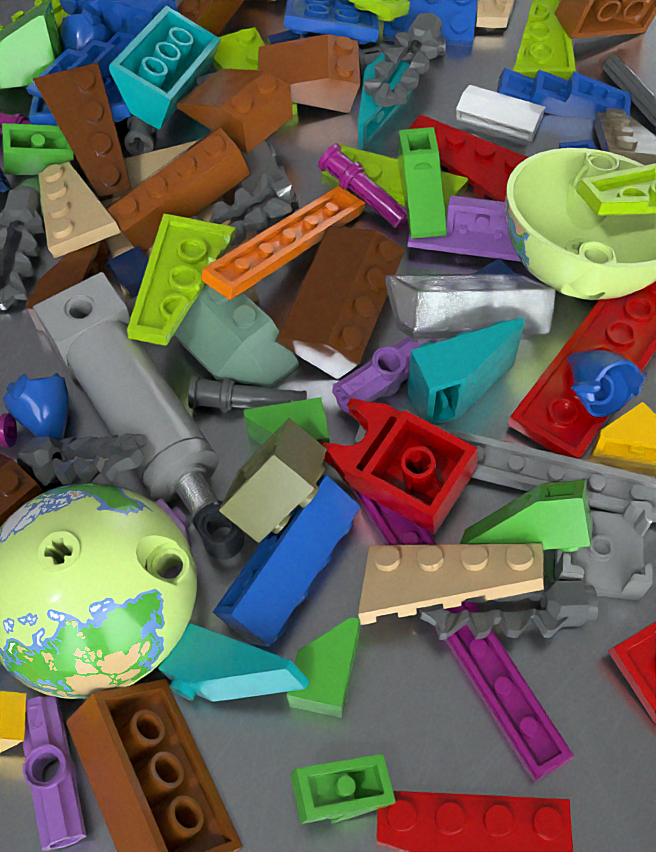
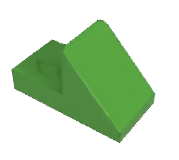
(342, 789)

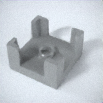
(615, 556)

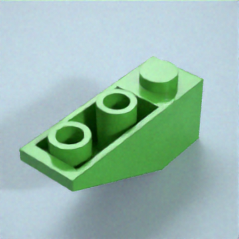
(421, 182)
(547, 514)

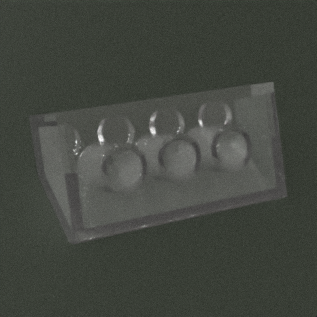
(457, 303)

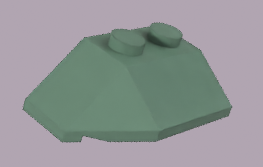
(235, 340)

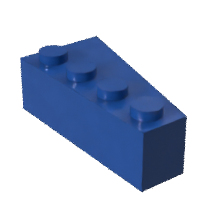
(120, 15)

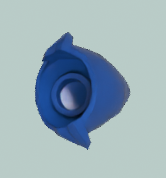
(81, 30)
(604, 380)
(39, 404)

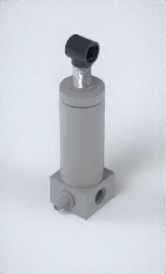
(133, 397)

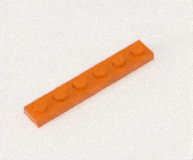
(280, 243)

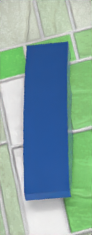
(94, 52)
(572, 98)

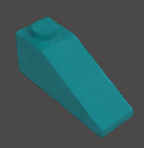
(372, 115)
(226, 668)

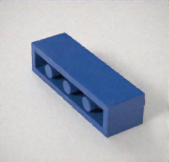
(285, 566)

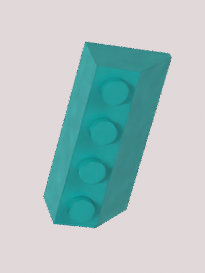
(163, 65)

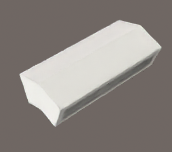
(500, 113)

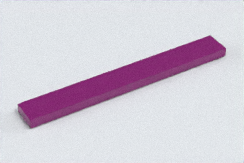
(487, 666)

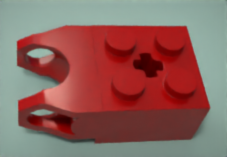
(391, 463)

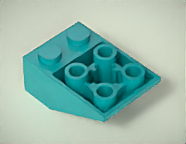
(457, 372)

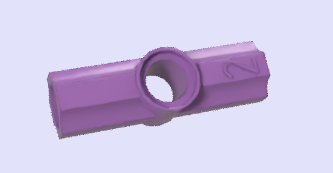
(371, 380)
(57, 800)

